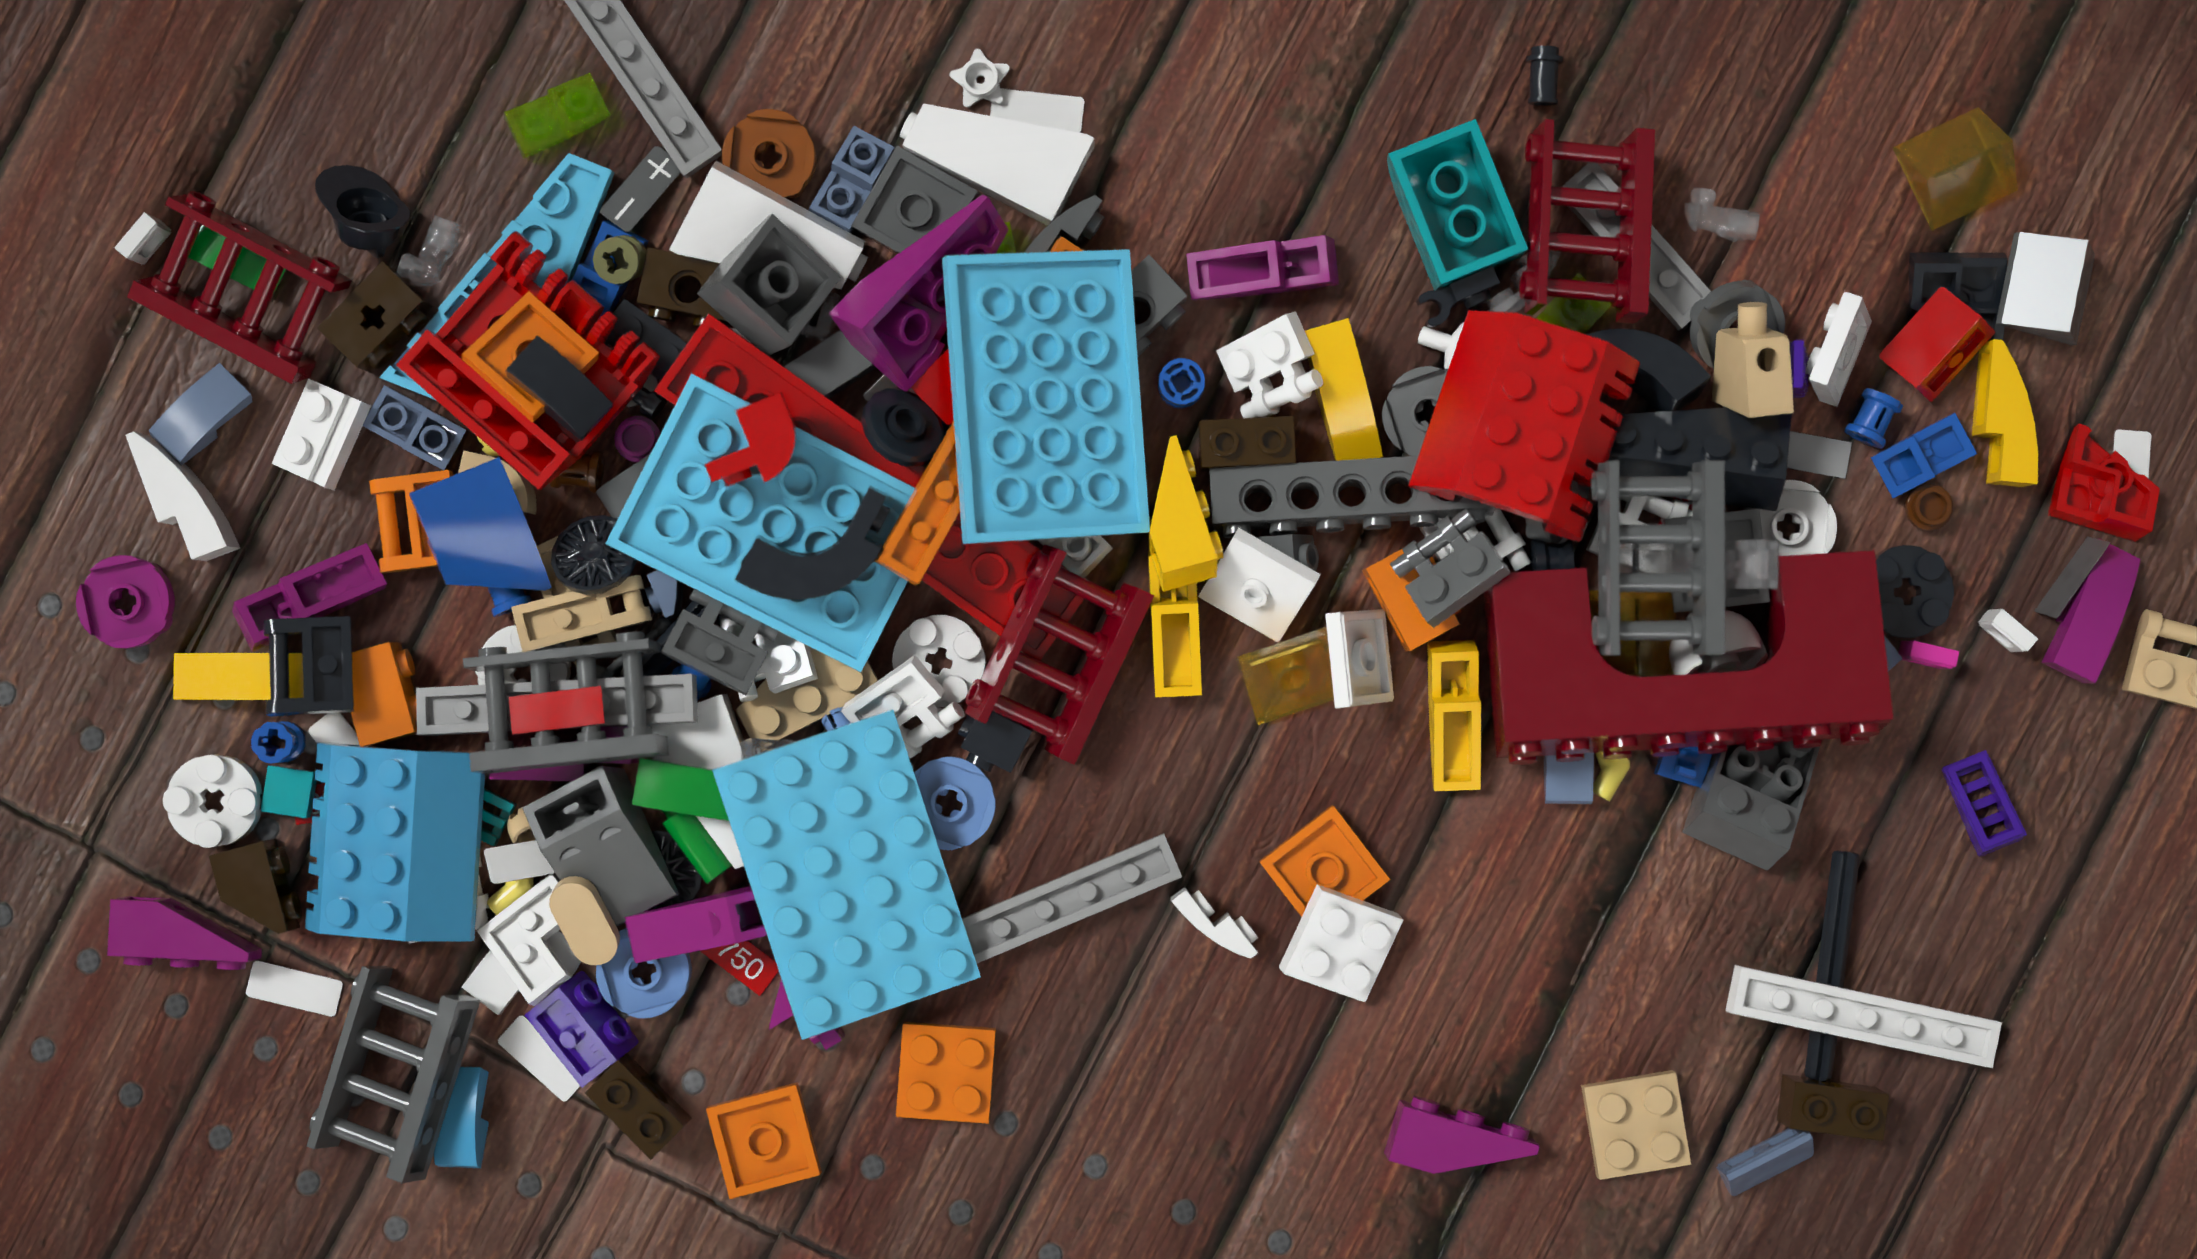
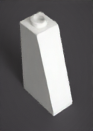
(1001, 157)
(734, 205)
(708, 744)

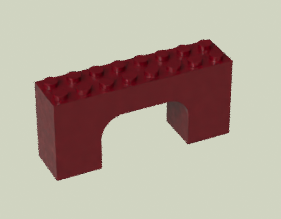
(1564, 700)

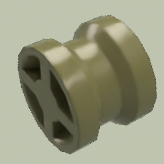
(628, 255)

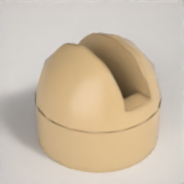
(519, 828)

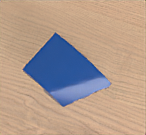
(480, 530)

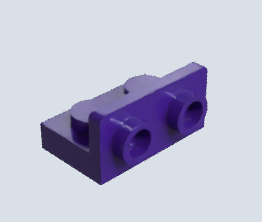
(582, 1028)

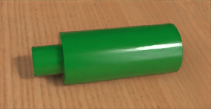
(697, 845)

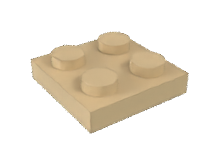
(1636, 1124)

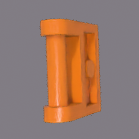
(384, 490)

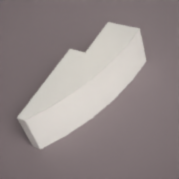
(182, 499)

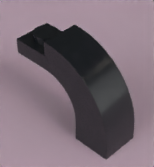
(1666, 374)
(800, 575)

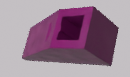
(695, 925)
(170, 930)
(1445, 1142)

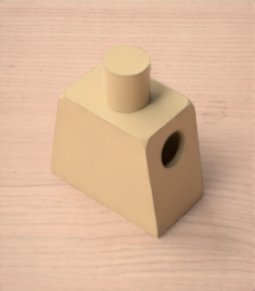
(1753, 366)

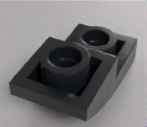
(560, 387)

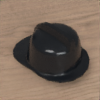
(362, 207)

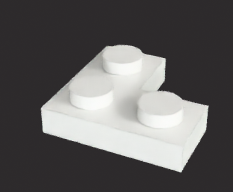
(520, 945)

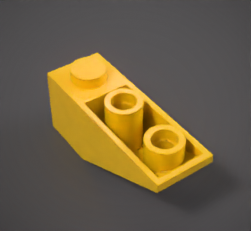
(1178, 531)

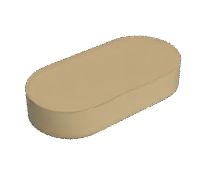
(584, 920)

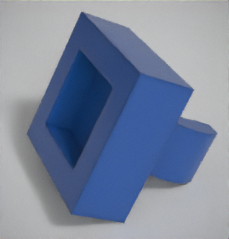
(1685, 767)

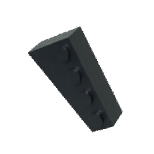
(1672, 440)

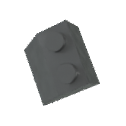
(769, 286)

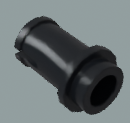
(1543, 75)

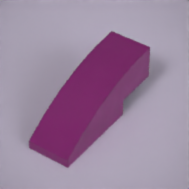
(1263, 268)
(2093, 617)

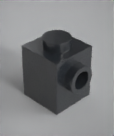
(994, 743)

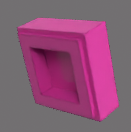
(1928, 654)

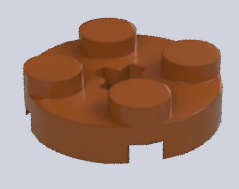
(790, 140)

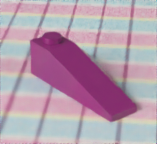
(900, 307)

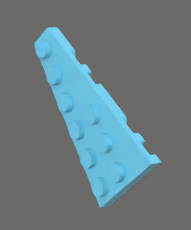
(554, 222)

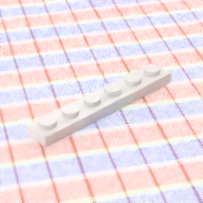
(1863, 1016)

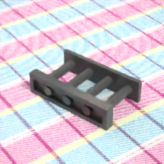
(1702, 534)
(546, 747)
(435, 1064)

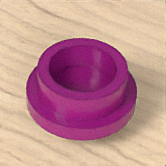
(636, 438)

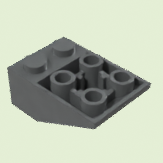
(1752, 801)
(600, 836)

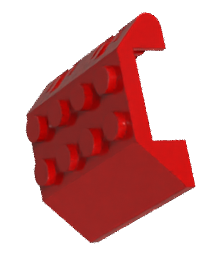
(1524, 418)
(539, 448)

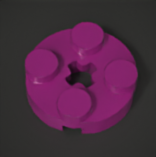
(105, 584)

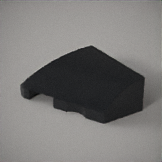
(1969, 276)

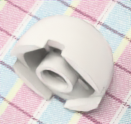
(1742, 650)

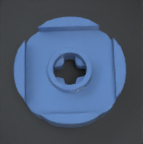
(972, 789)
(631, 994)

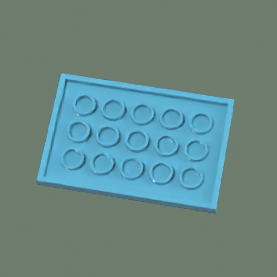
(1045, 395)
(705, 530)
(846, 873)

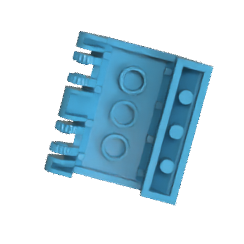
(395, 844)

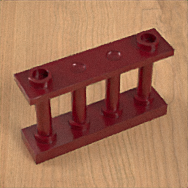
(1630, 202)
(203, 313)
(1084, 691)

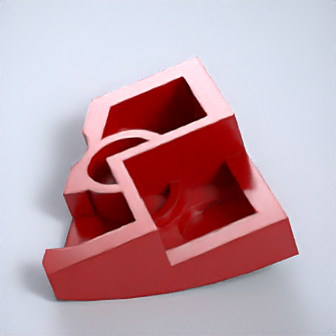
(2102, 490)

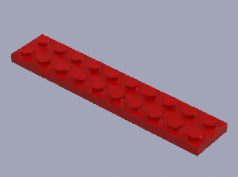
(975, 576)

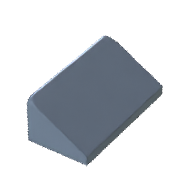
(1765, 1160)

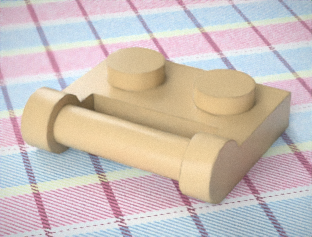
(2160, 672)

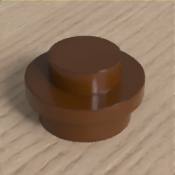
(1929, 507)

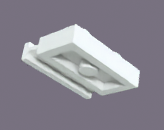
(321, 434)

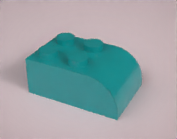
(1455, 204)

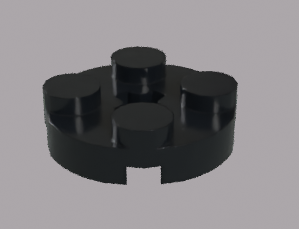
(1932, 585)

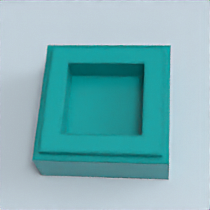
(289, 791)

